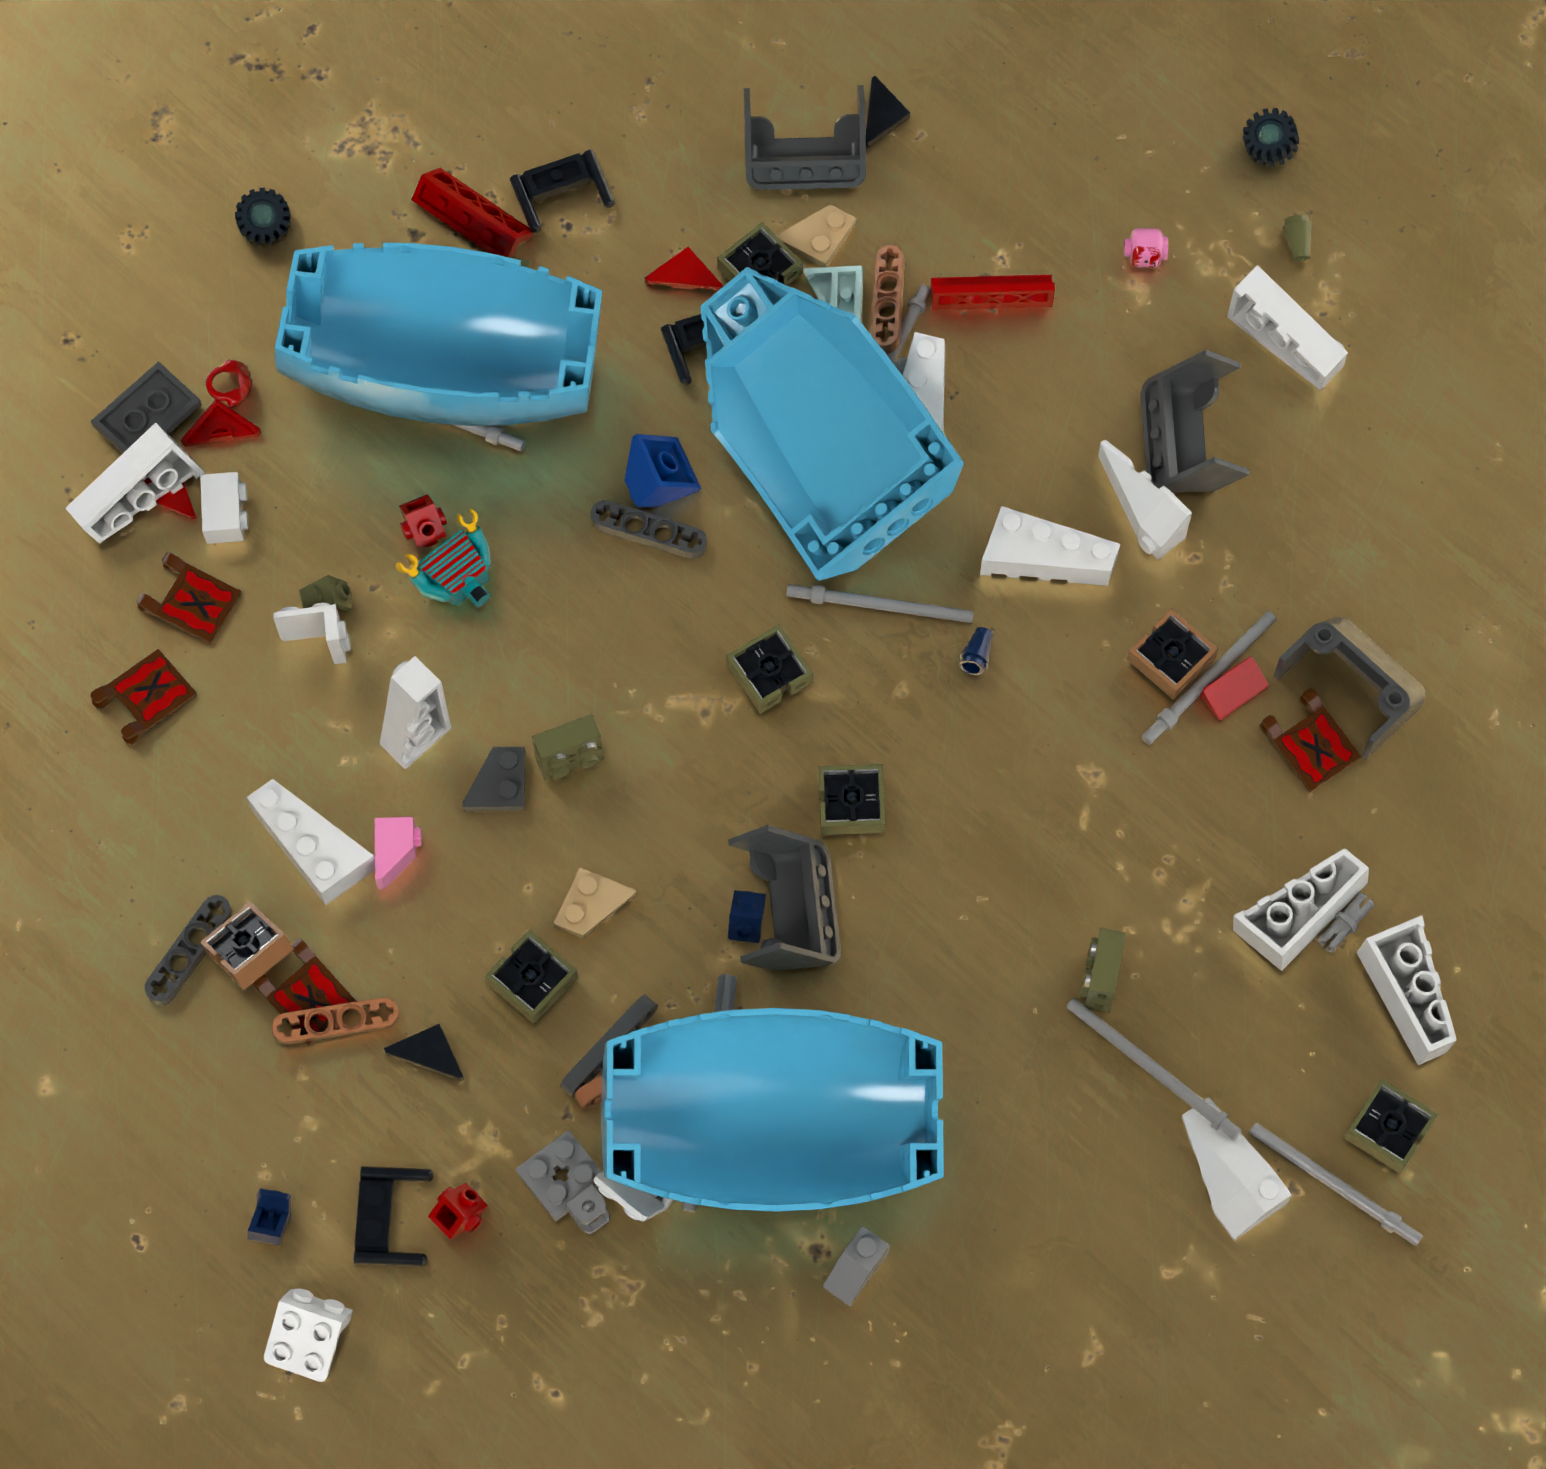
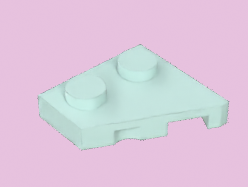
(838, 287)

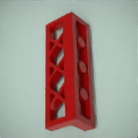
(470, 213)
(992, 292)

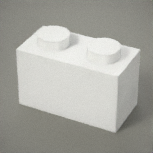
(222, 507)

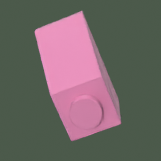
(394, 847)

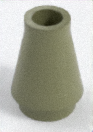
(1298, 236)

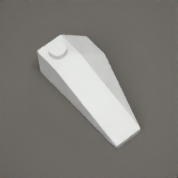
(1236, 1176)

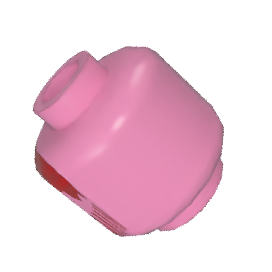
(1146, 247)

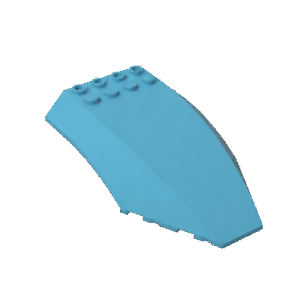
(820, 422)

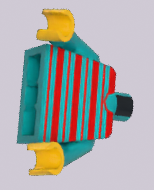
(454, 568)

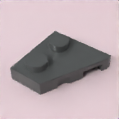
(499, 782)

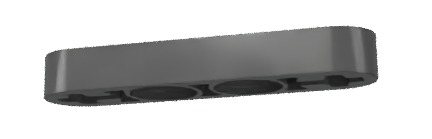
(646, 534)
(184, 947)
(592, 1062)

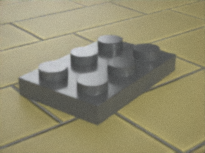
(150, 400)

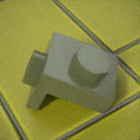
(327, 590)

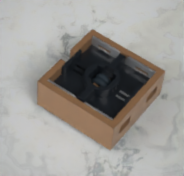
(1172, 654)
(247, 945)

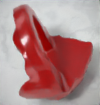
(234, 396)

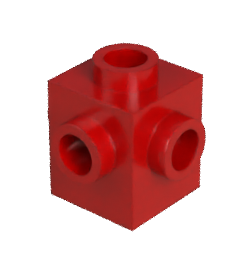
(423, 521)
(458, 1211)

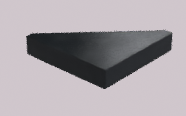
(884, 112)
(428, 1051)

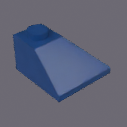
(658, 471)

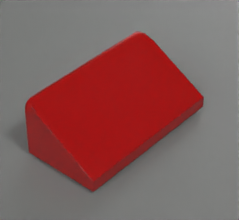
(1234, 689)

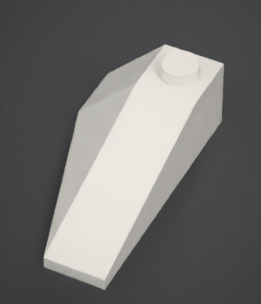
(1154, 513)

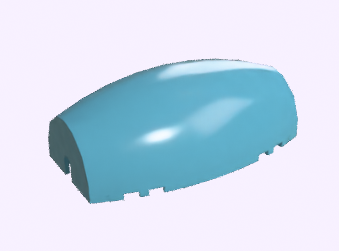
(439, 334)
(772, 1109)

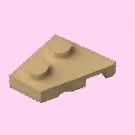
(819, 235)
(591, 902)

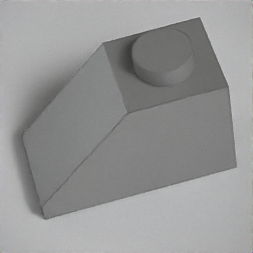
(856, 1266)

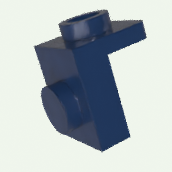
(746, 916)
(270, 1217)

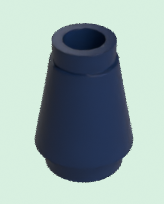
(976, 653)

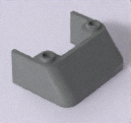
(805, 161)
(1175, 426)
(1399, 691)
(799, 896)

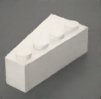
(1285, 328)
(926, 373)
(121, 489)
(1047, 551)
(413, 713)
(315, 846)
(1297, 913)
(1410, 987)

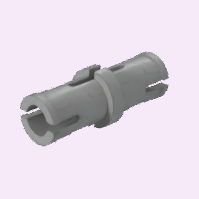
(1346, 922)

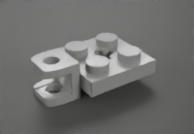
(576, 1195)

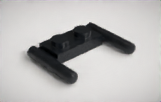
(558, 178)
(683, 337)
(375, 1216)

